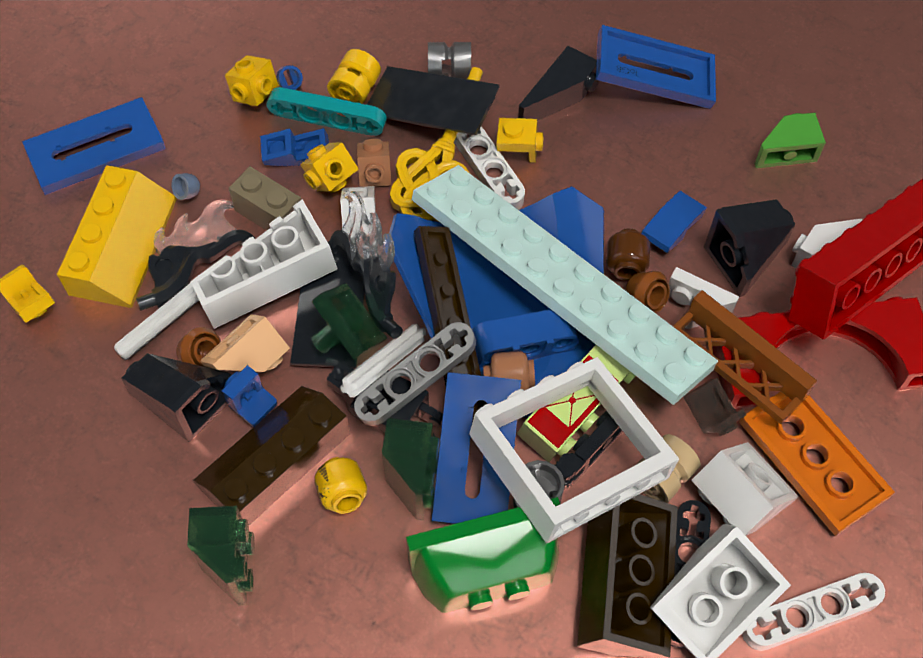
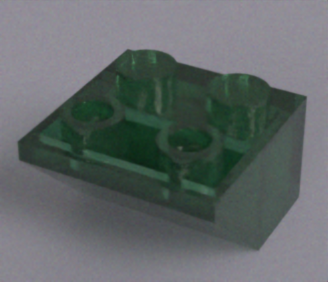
(410, 463)
(221, 547)

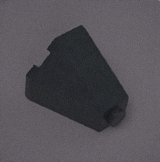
(747, 240)
(177, 392)

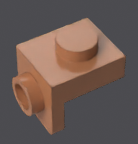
(374, 163)

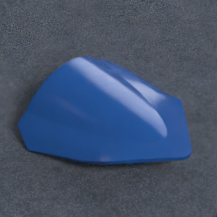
(499, 308)

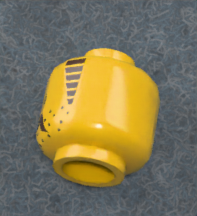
(340, 485)

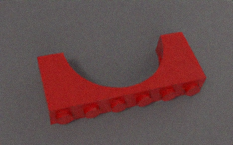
(885, 328)

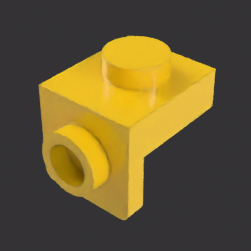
(519, 136)
(25, 294)

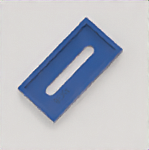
(695, 63)
(137, 144)
(450, 499)

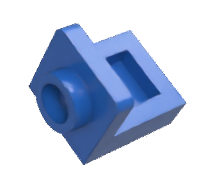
(247, 396)

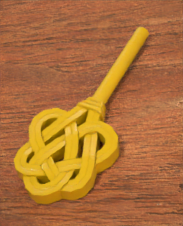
(425, 162)

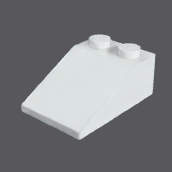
(719, 593)

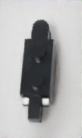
(413, 411)

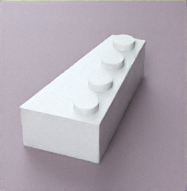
(265, 267)

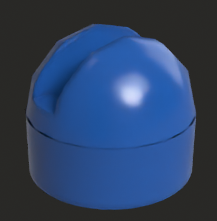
(294, 75)

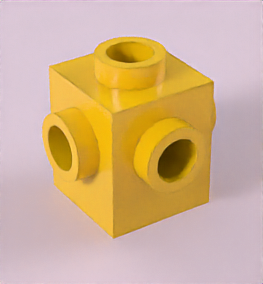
(251, 80)
(328, 167)

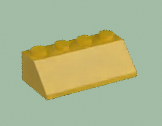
(116, 238)

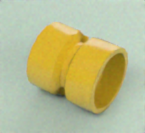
(354, 76)

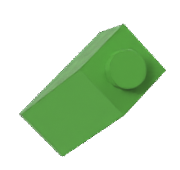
(793, 141)

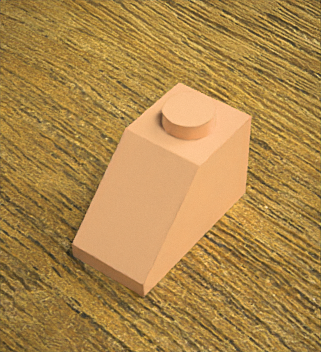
(250, 344)

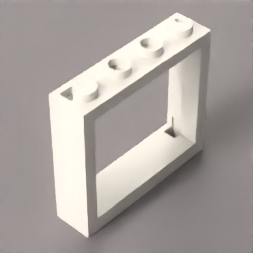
(556, 521)

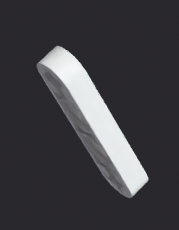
(488, 160)
(815, 615)

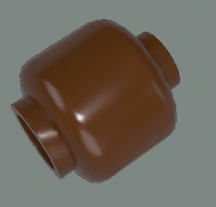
(628, 253)

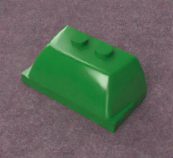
(482, 560)

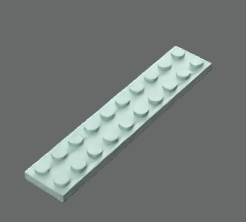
(566, 284)

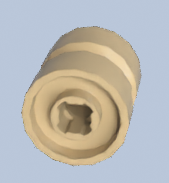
(683, 471)

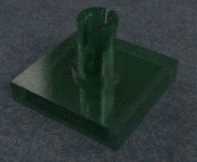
(346, 321)

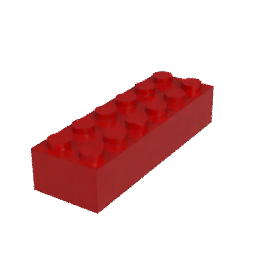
(859, 265)

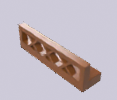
(754, 354)

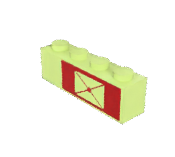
(554, 425)

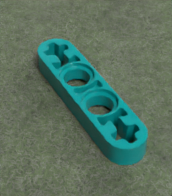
(359, 117)

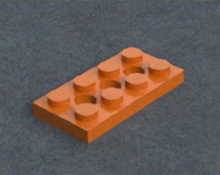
(813, 480)

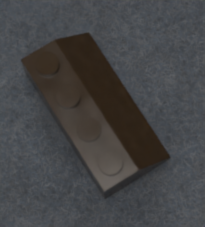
(275, 453)
(624, 573)

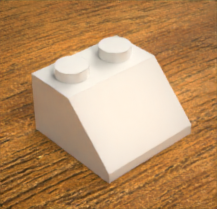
(743, 488)

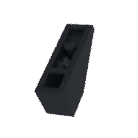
(561, 86)

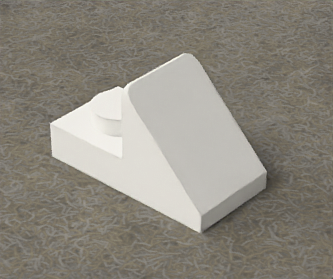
(686, 286)

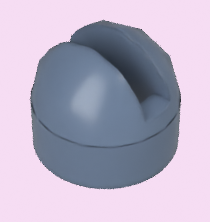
(185, 186)

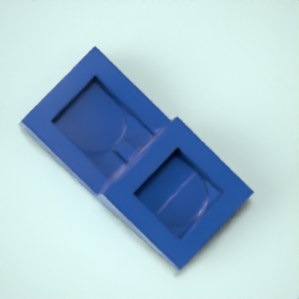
(289, 150)
(673, 221)

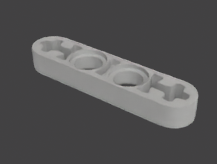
(419, 378)

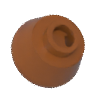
(650, 289)
(196, 345)

